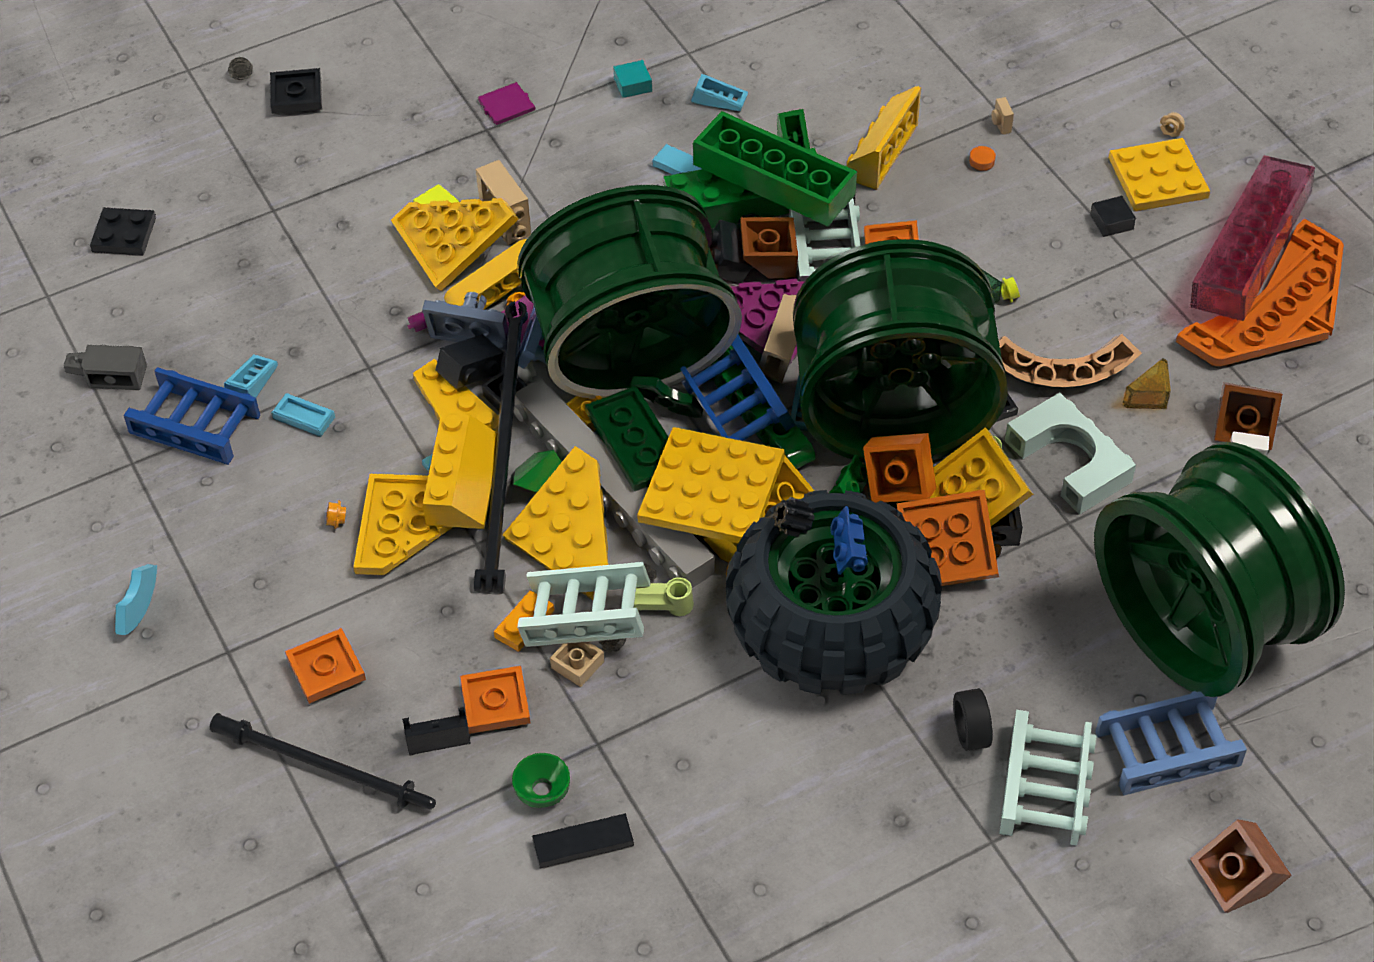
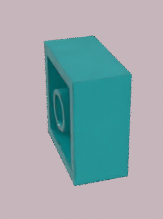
(632, 78)

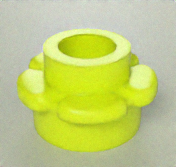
(1009, 289)

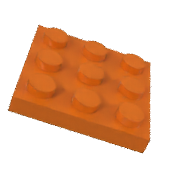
(957, 534)

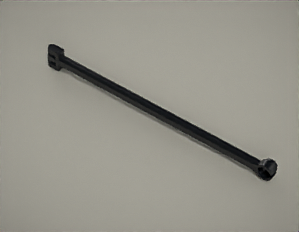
(492, 554)

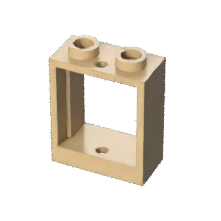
(502, 185)

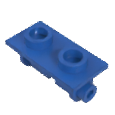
(846, 531)

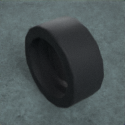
(972, 719)

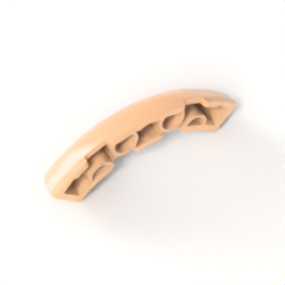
(1068, 372)

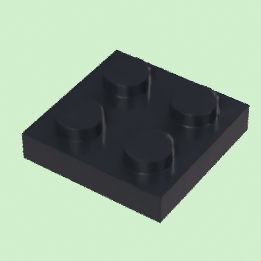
(295, 90)
(123, 231)

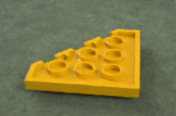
(452, 235)
(565, 518)
(393, 523)

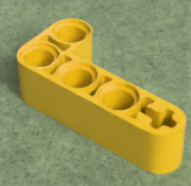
(490, 280)

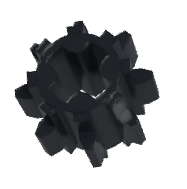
(794, 517)

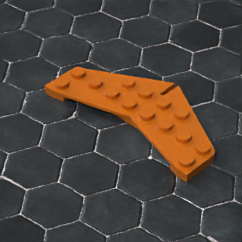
(1287, 314)

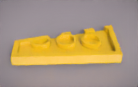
(448, 399)

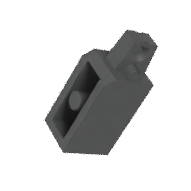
(109, 366)

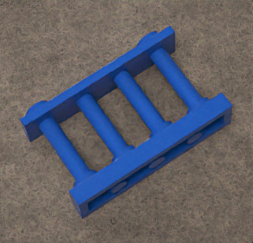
(751, 374)
(192, 438)

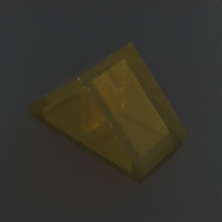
(1150, 389)

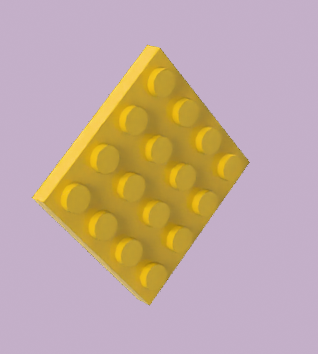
(710, 485)

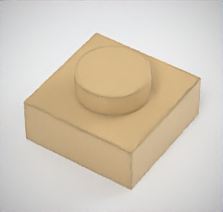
(1003, 115)

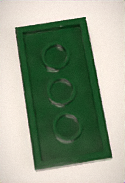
(630, 434)

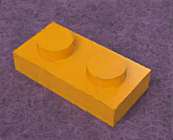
(508, 632)

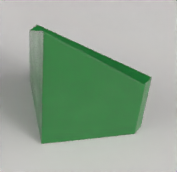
(536, 470)

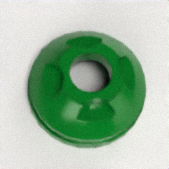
(538, 769)

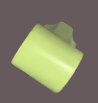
(666, 597)

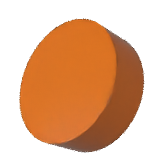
(982, 158)

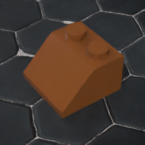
(770, 245)
(1247, 411)
(1240, 865)

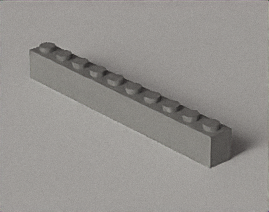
(561, 430)

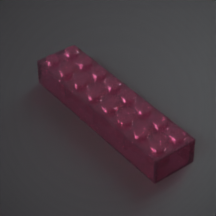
(1252, 238)

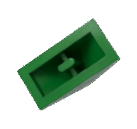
(792, 127)

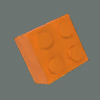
(900, 468)

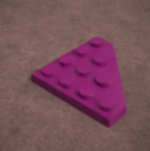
(759, 308)

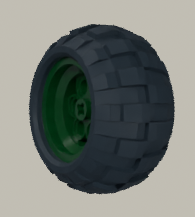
(836, 637)

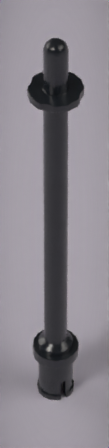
(242, 732)

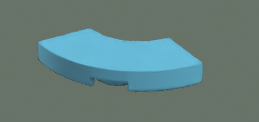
(136, 600)

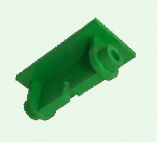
(852, 477)

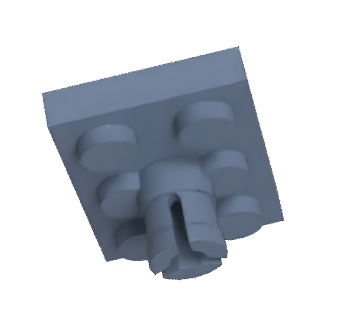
(465, 321)

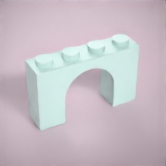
(1062, 422)

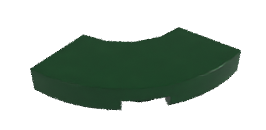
(676, 401)

